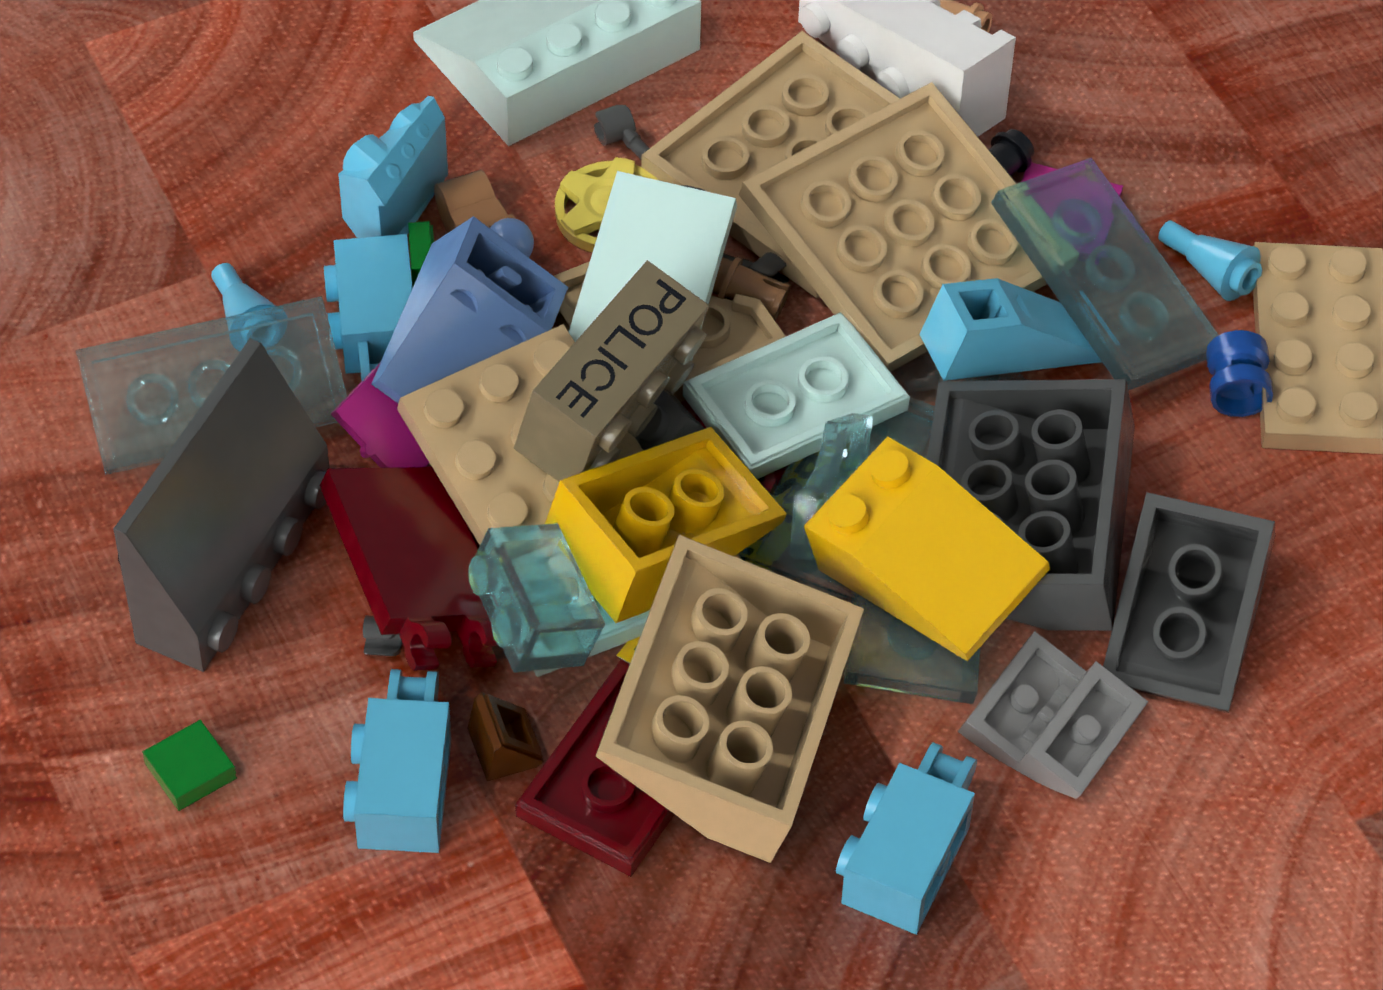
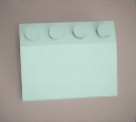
(551, 58)

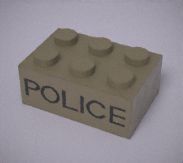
(613, 375)

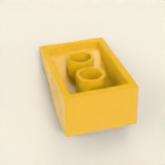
(632, 510)
(923, 549)

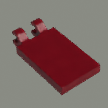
(411, 559)

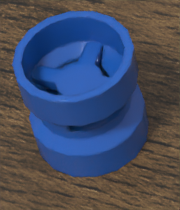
(1238, 371)

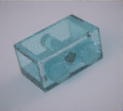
(535, 597)

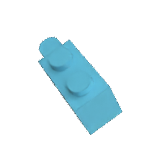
(372, 290)
(401, 768)
(909, 839)

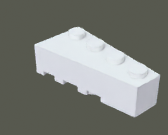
(918, 44)

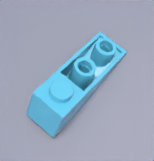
(1000, 330)

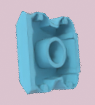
(394, 176)

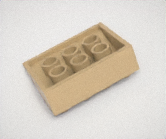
(729, 695)

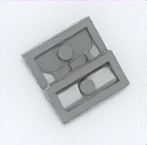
(1053, 717)

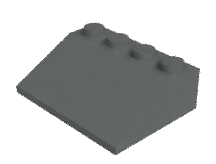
(1056, 473)
(220, 512)

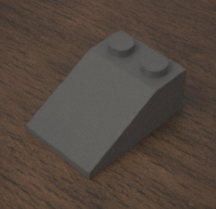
(1189, 601)

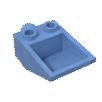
(468, 304)

